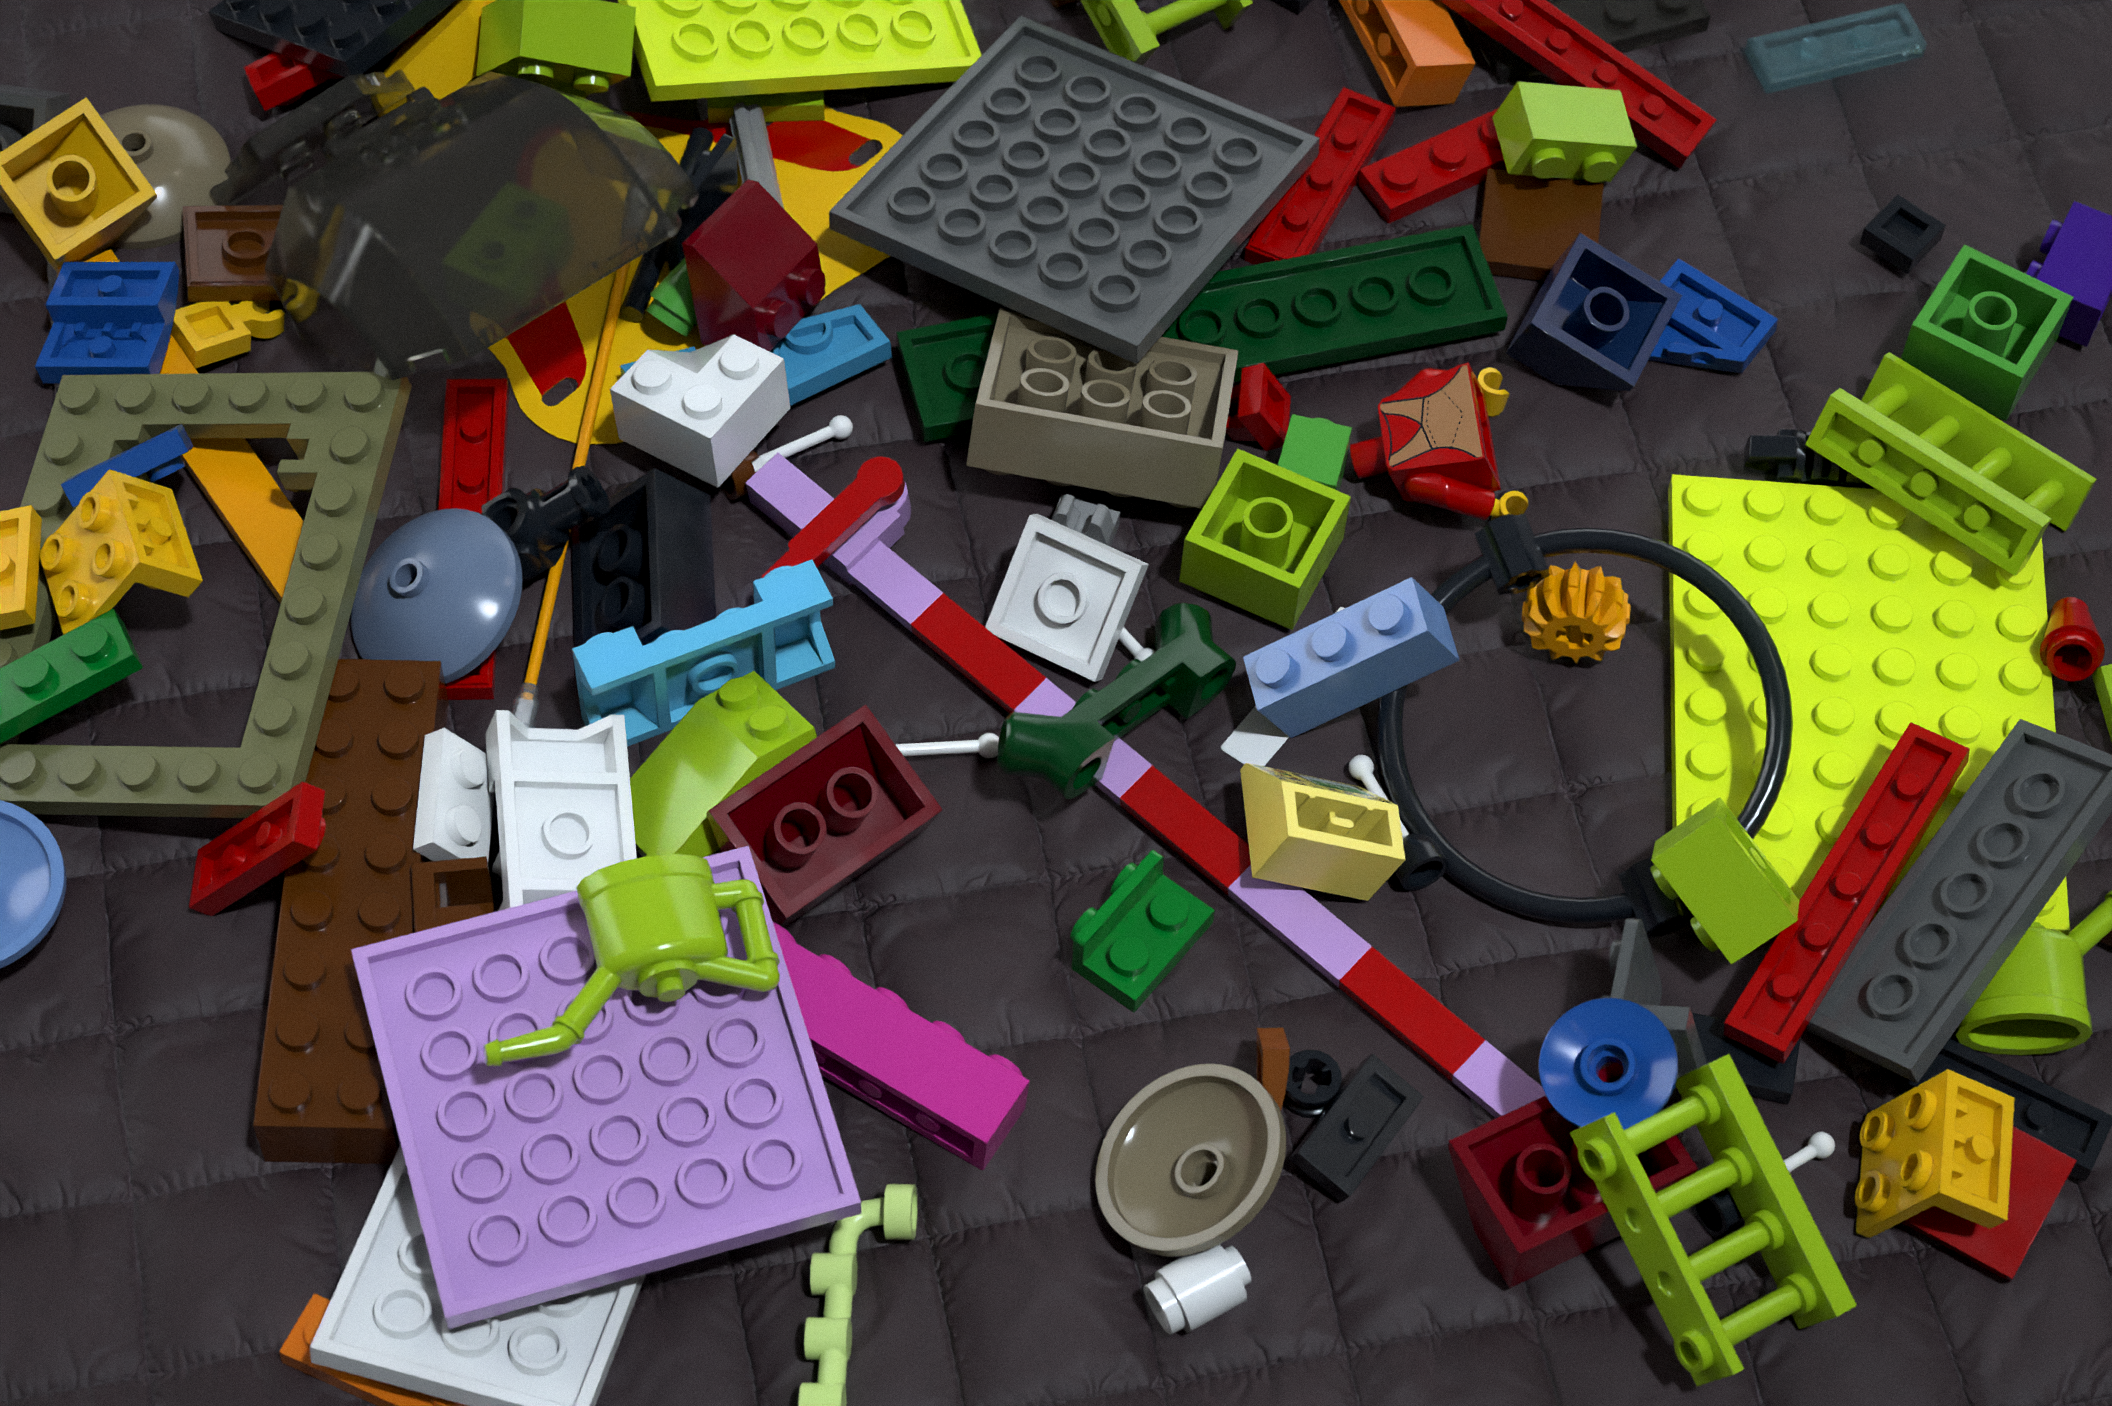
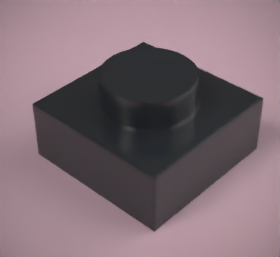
(1902, 234)

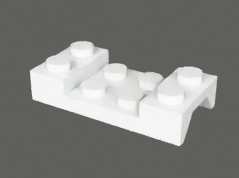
(558, 804)

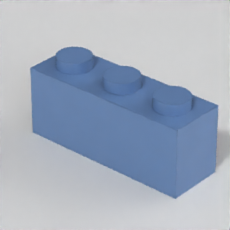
(1351, 658)

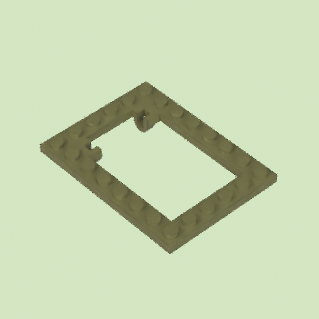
(345, 443)

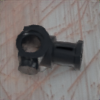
(542, 520)

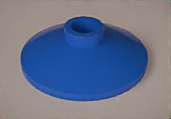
(1601, 1034)

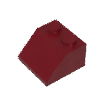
(752, 270)

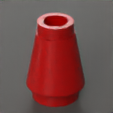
(2071, 641)

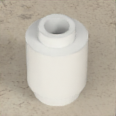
(1198, 1288)

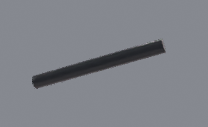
(653, 260)

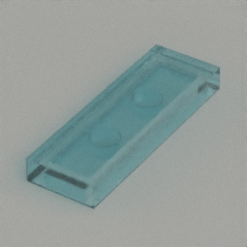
(1835, 47)

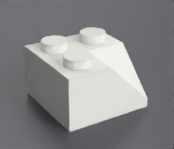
(702, 405)

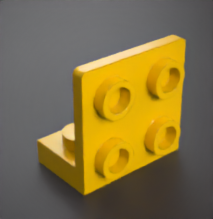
(112, 539)
(1936, 1148)

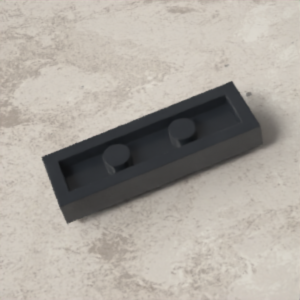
(2038, 1107)

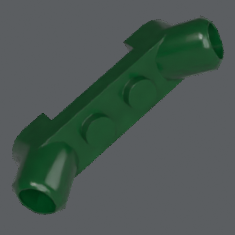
(1075, 748)

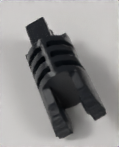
(1795, 462)

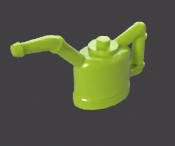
(655, 934)
(2038, 992)

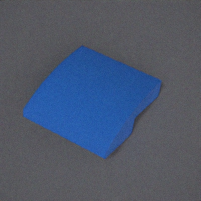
(109, 319)

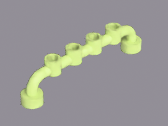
(836, 1277)

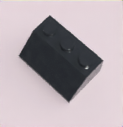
(645, 562)

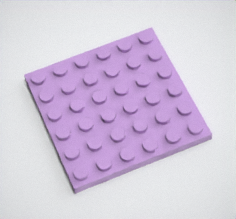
(602, 1161)

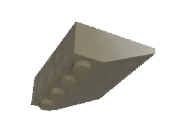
(1098, 420)

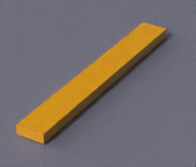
(239, 488)

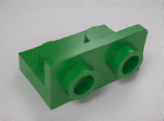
(1138, 932)

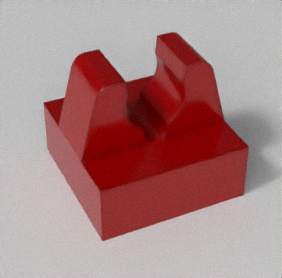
(1260, 408)

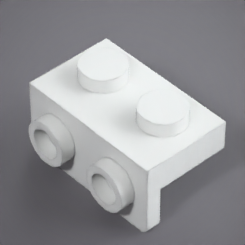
(453, 800)

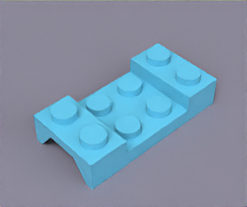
(664, 679)

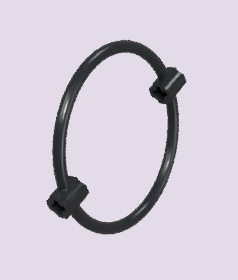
(1516, 564)

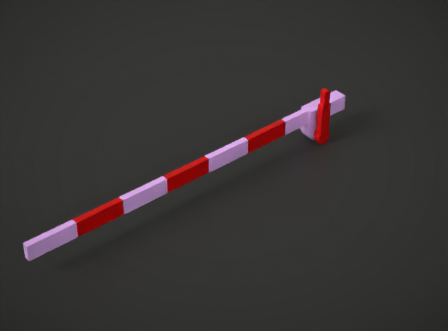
(855, 542)

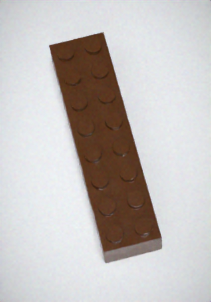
(319, 1062)

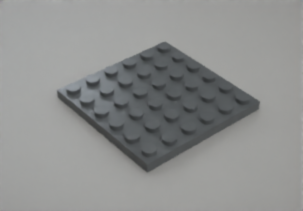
(1076, 187)

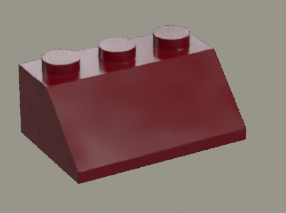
(825, 814)
(1531, 1193)

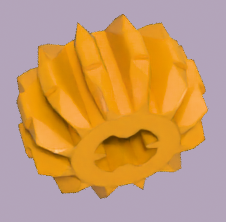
(1576, 613)

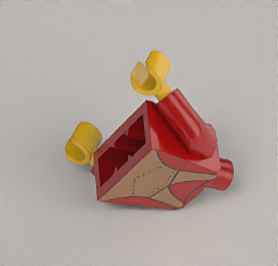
(1442, 443)

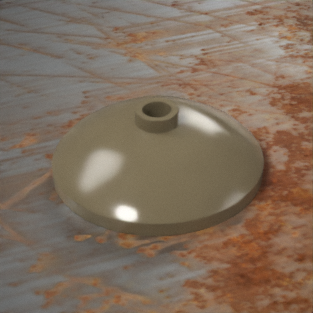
(180, 161)
(1173, 1142)

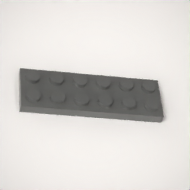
(1967, 900)

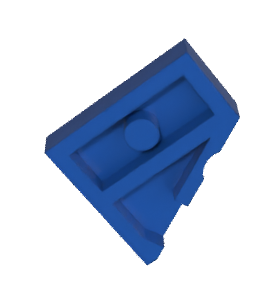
(1711, 324)

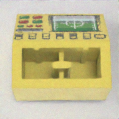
(1319, 833)

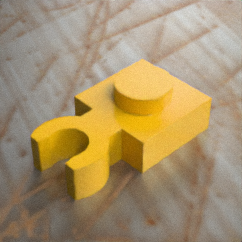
(220, 331)

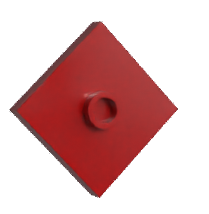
(2035, 1182)

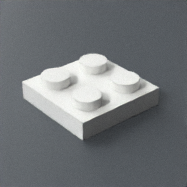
(1066, 597)

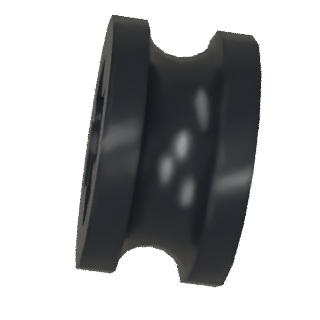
(1315, 1063)

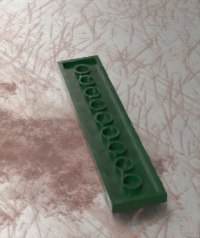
(1273, 312)

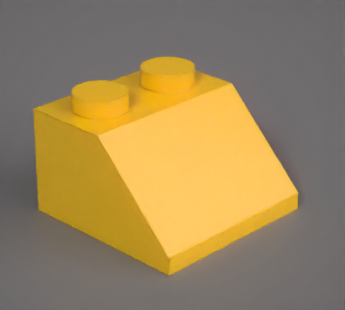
(73, 185)

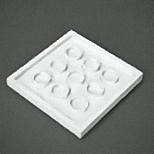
(393, 1327)

